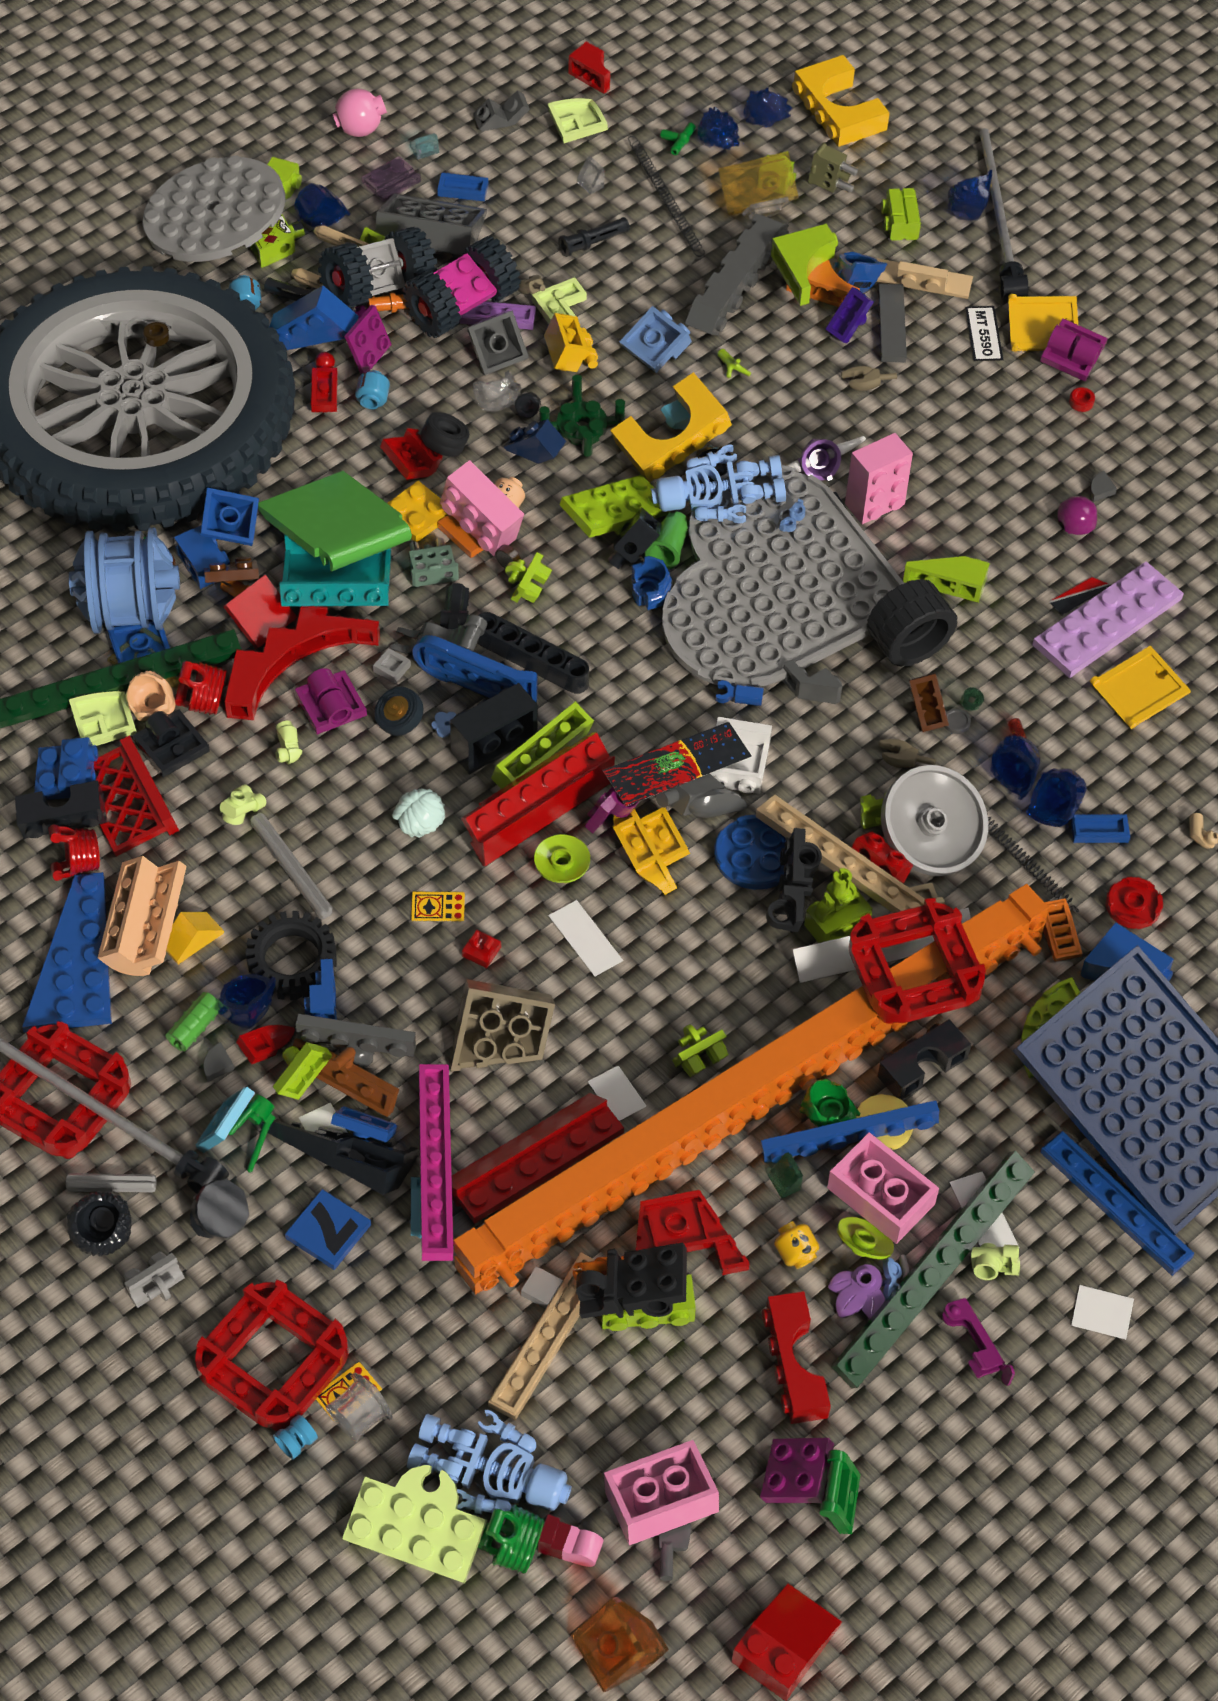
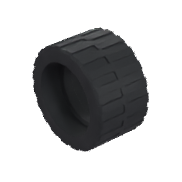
(912, 622)

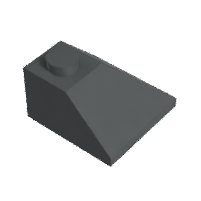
(497, 342)

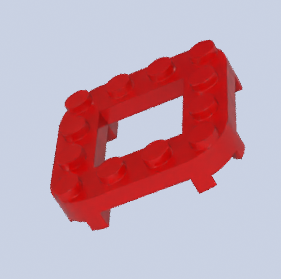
(927, 1000)
(74, 1134)
(268, 1407)

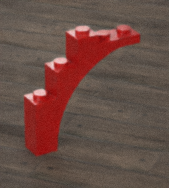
(314, 631)

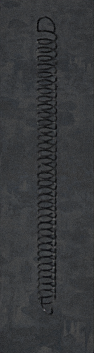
(667, 198)
(1028, 863)

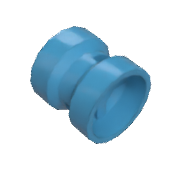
(295, 1436)

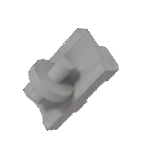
(154, 1280)

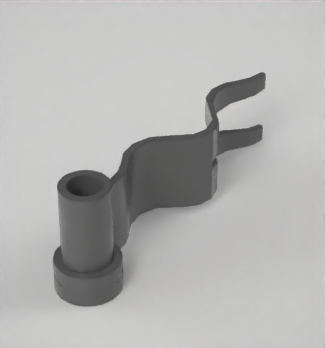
(464, 636)

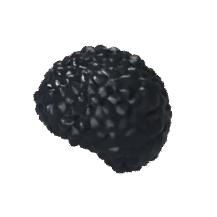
(99, 1223)

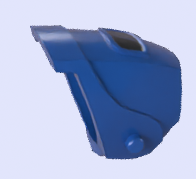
(859, 270)

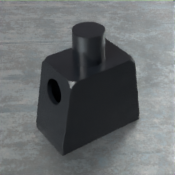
(642, 531)

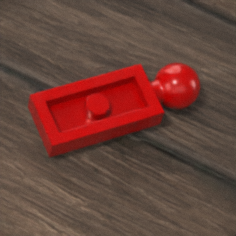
(324, 384)

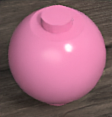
(359, 112)

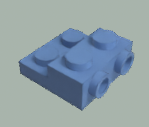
(656, 339)

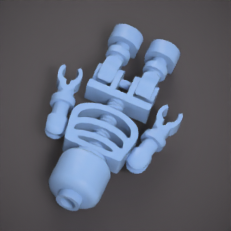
(673, 492)
(543, 1484)

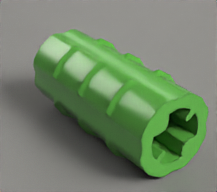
(193, 1022)

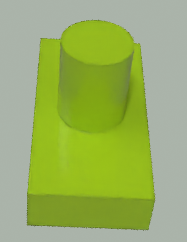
(302, 1069)

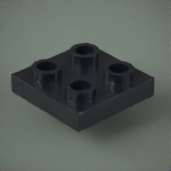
(170, 741)

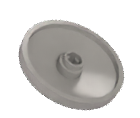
(935, 820)

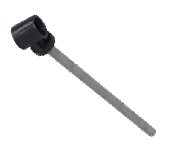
(1011, 273)
(187, 1164)

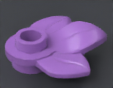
(854, 1294)

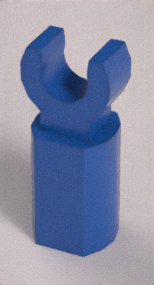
(740, 694)

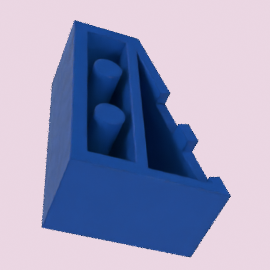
(313, 320)

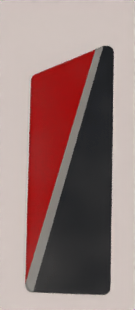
(1078, 595)

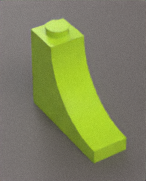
(800, 254)

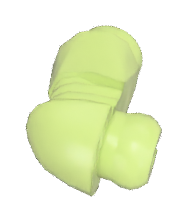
(289, 743)

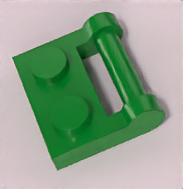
(841, 1492)

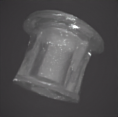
(358, 1408)

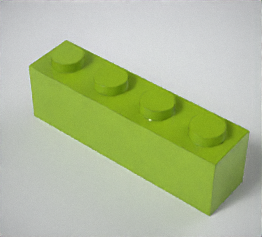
(559, 733)

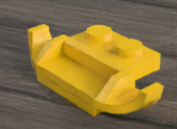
(652, 845)

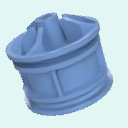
(124, 580)

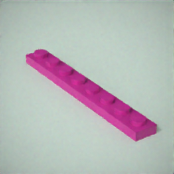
(435, 1163)

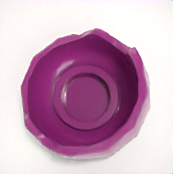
(1078, 515)

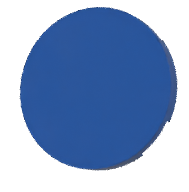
(750, 853)

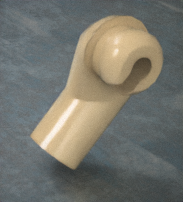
(1199, 835)

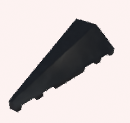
(361, 1159)

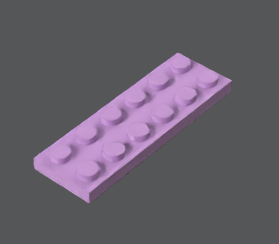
(1107, 619)

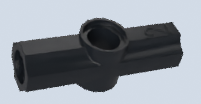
(455, 606)

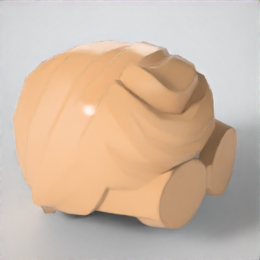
(149, 694)

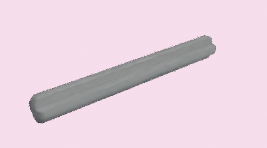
(291, 866)

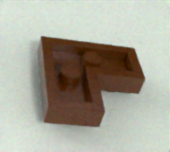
(241, 569)

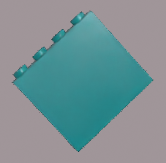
(312, 584)

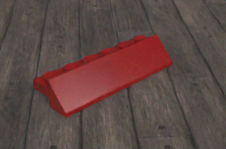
(538, 798)
(534, 1157)

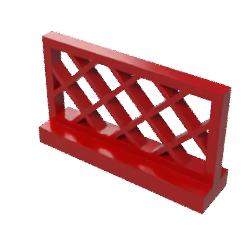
(149, 793)

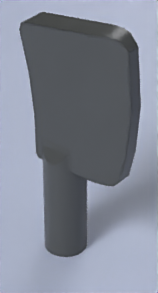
(670, 1541)

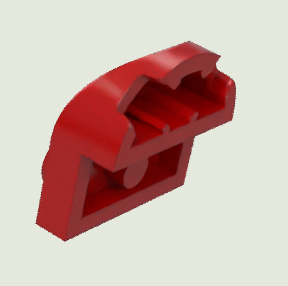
(411, 455)

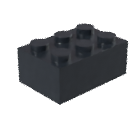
(493, 728)

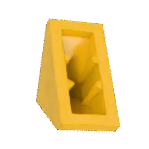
(190, 934)

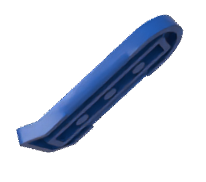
(469, 669)

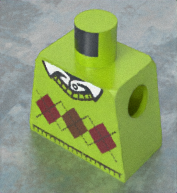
(277, 242)

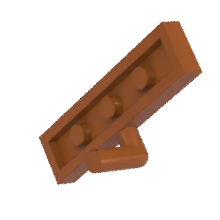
(356, 1082)

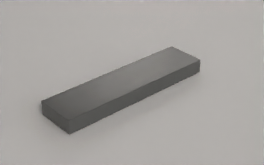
(892, 323)

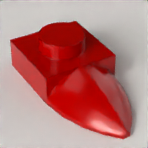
(264, 1041)

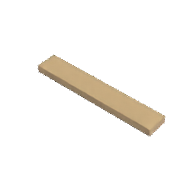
(539, 1348)

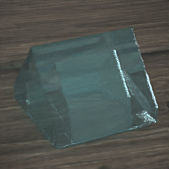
(425, 146)

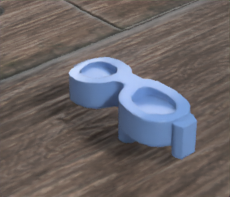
(796, 513)
(892, 1272)

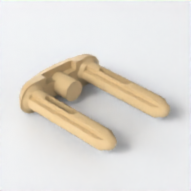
(332, 237)

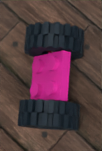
(443, 296)

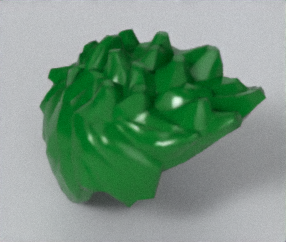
(828, 1103)

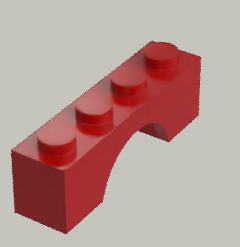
(804, 1392)

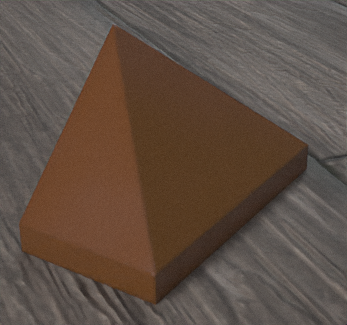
(928, 702)

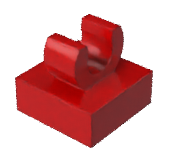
(481, 949)

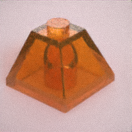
(618, 1643)

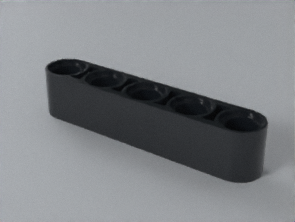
(534, 654)

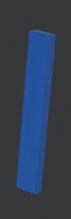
(1117, 1203)

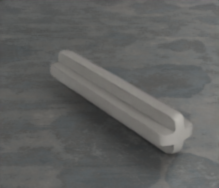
(111, 1182)

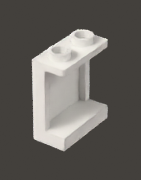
(748, 773)

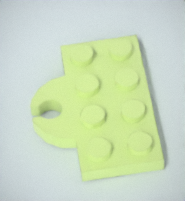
(416, 1524)

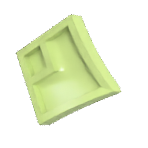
(577, 118)
(103, 716)

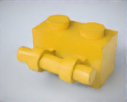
(569, 343)

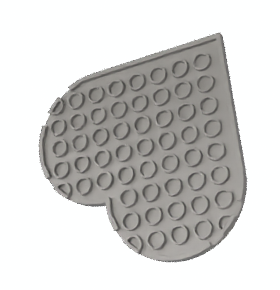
(773, 592)

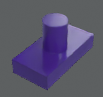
(850, 315)

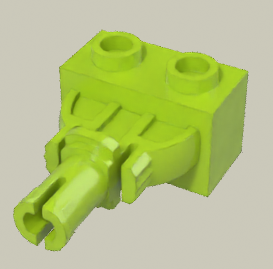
(838, 910)

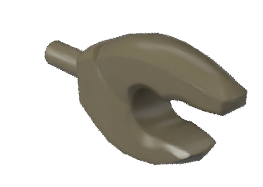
(532, 285)
(868, 377)
(906, 756)

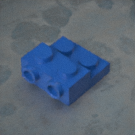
(65, 766)
(323, 994)

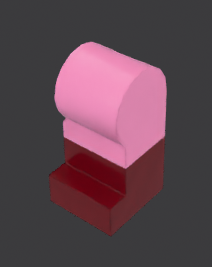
(569, 1542)

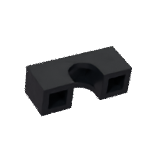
(82, 810)
(940, 1044)

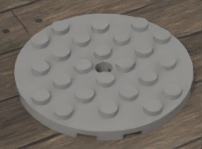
(181, 214)

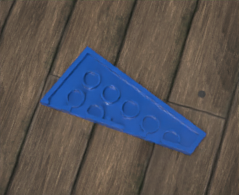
(73, 979)

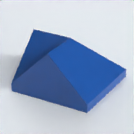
(229, 516)

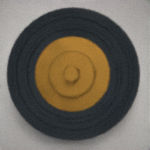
(399, 711)

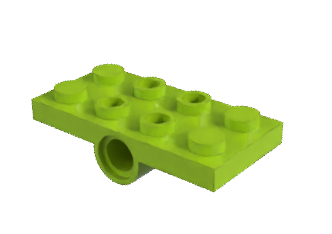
(610, 505)

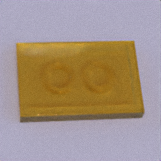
(758, 182)

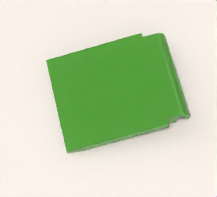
(336, 520)

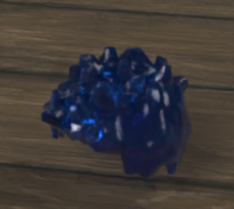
(766, 108)
(718, 129)

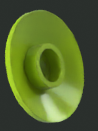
(562, 849)
(864, 1238)

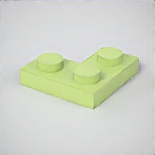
(559, 298)

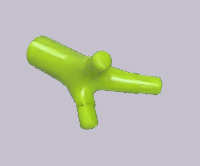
(731, 363)

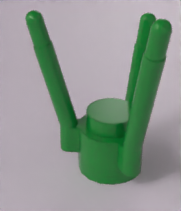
(256, 1111)

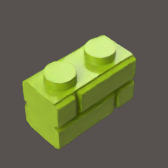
(901, 213)

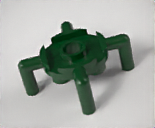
(583, 411)

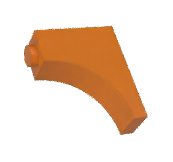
(827, 285)

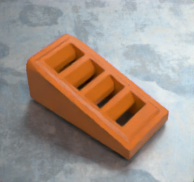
(1060, 913)

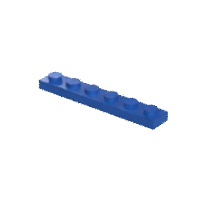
(840, 1134)

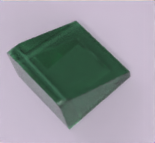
(786, 1176)

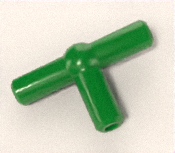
(679, 138)

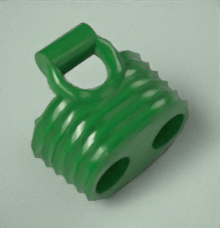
(521, 1539)

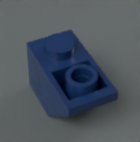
(536, 441)

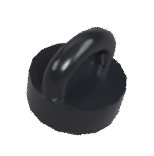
(527, 404)

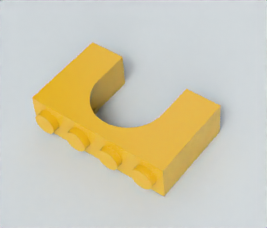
(841, 123)
(656, 456)

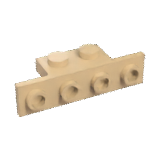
(926, 278)

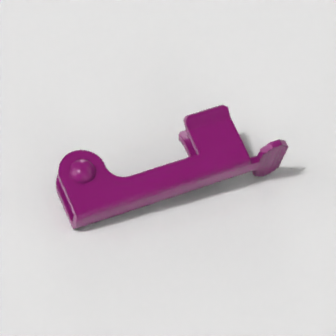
(988, 1358)

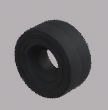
(444, 434)

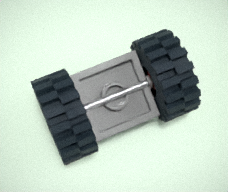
(376, 268)

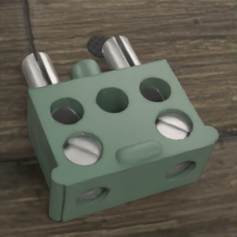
(432, 564)

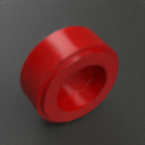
(1082, 399)

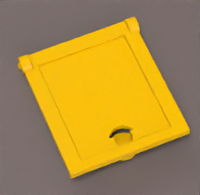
(1035, 319)
(1136, 689)

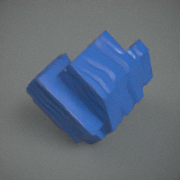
(650, 582)

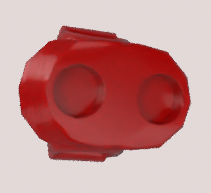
(205, 689)
(80, 851)

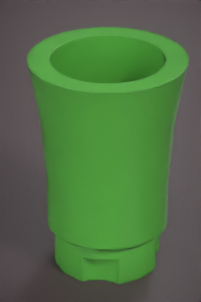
(671, 539)

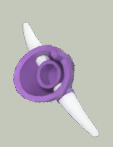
(823, 457)

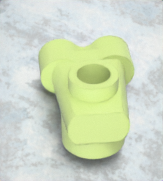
(239, 803)
(990, 1260)

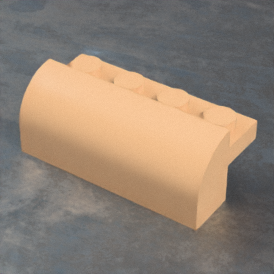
(141, 916)

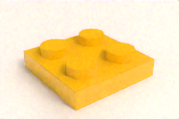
(419, 509)

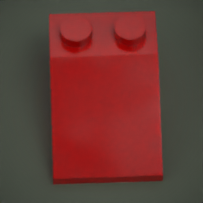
(785, 1641)

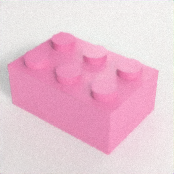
(878, 478)
(481, 508)
(882, 1188)
(661, 1492)

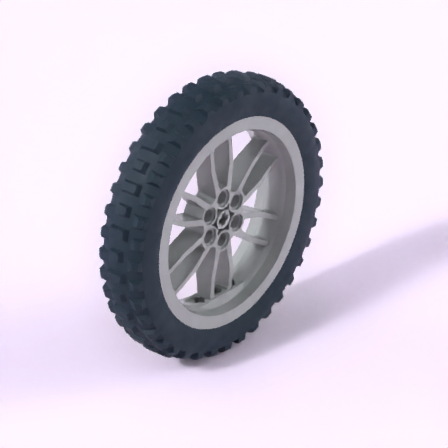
(136, 395)

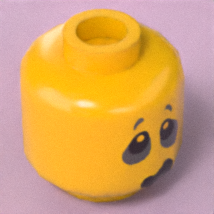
(796, 1245)

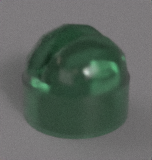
(975, 693)

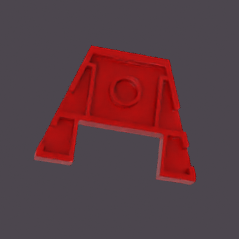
(688, 1220)

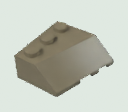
(500, 1026)

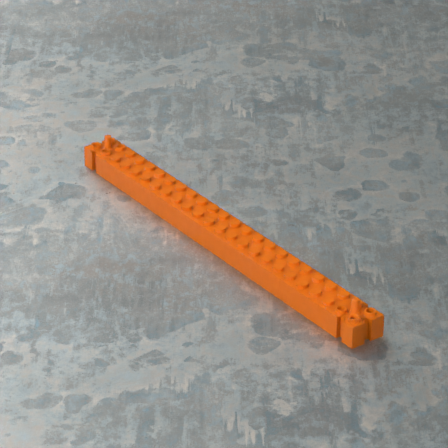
(723, 1106)

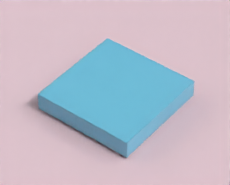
(224, 1119)

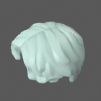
(419, 812)

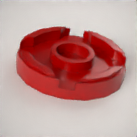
(1134, 903)

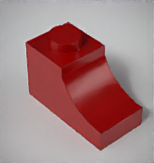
(588, 66)

